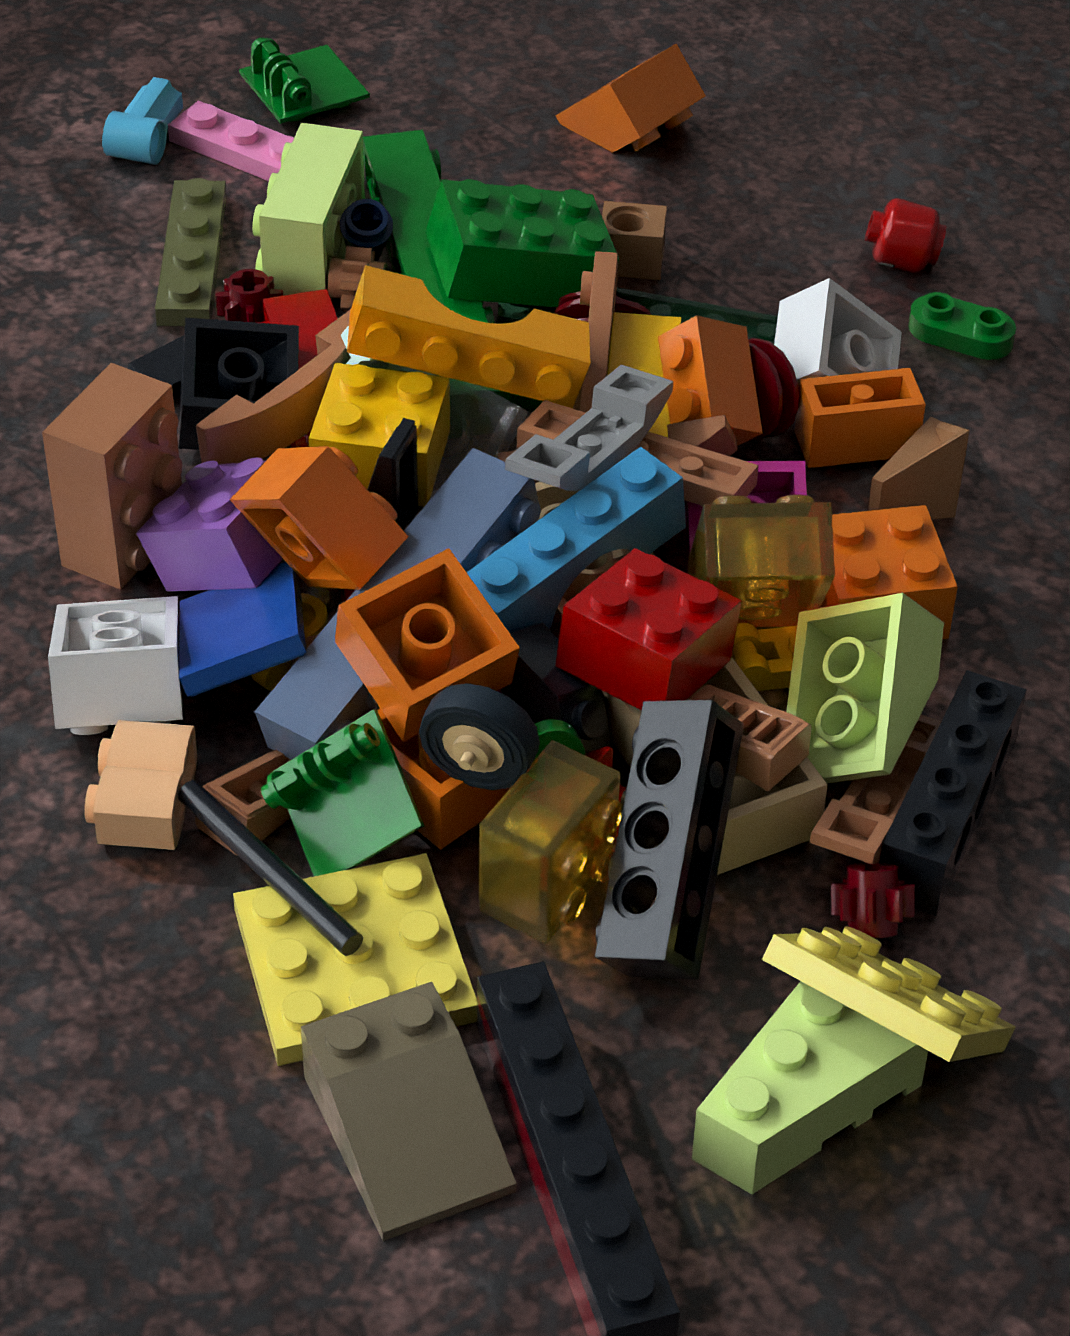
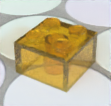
(549, 842)

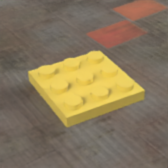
(402, 947)
(891, 993)

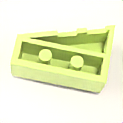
(798, 1085)

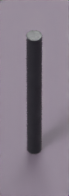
(270, 868)

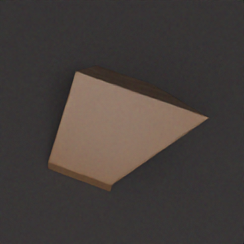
(924, 471)

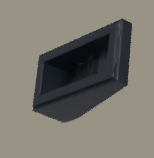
(396, 473)

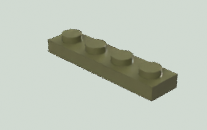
(191, 251)

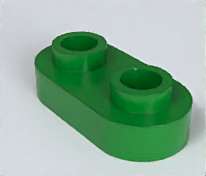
(962, 326)

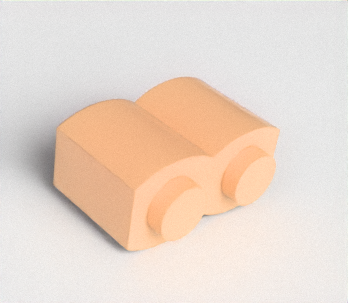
(141, 783)

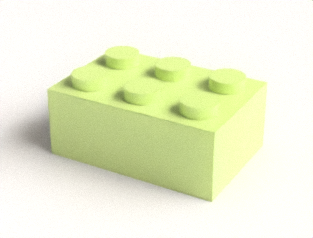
(304, 207)

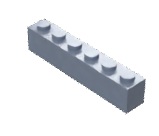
(470, 514)

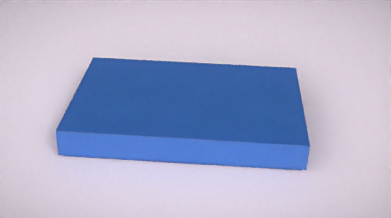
(240, 631)

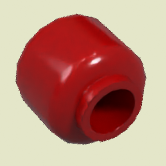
(906, 235)

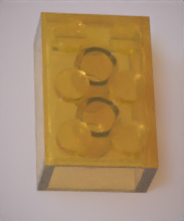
(766, 555)

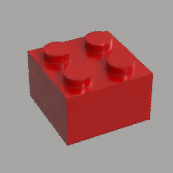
(647, 631)

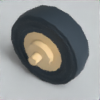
(479, 736)

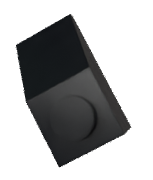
(554, 693)

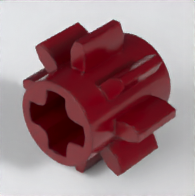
(244, 295)
(873, 899)

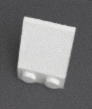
(115, 663)

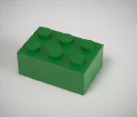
(514, 241)

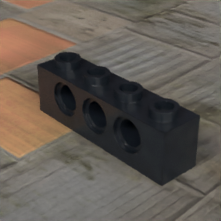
(701, 748)
(953, 787)

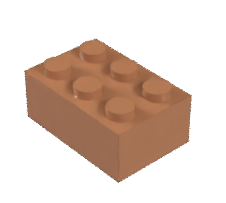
(108, 469)

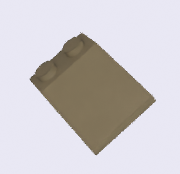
(406, 1110)

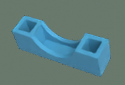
(624, 508)

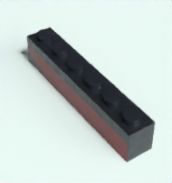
(572, 1157)

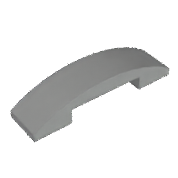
(620, 417)

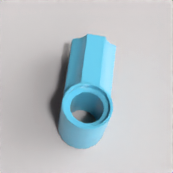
(143, 127)

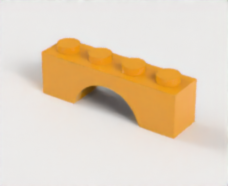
(406, 326)

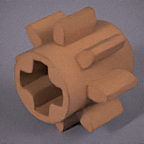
(346, 274)

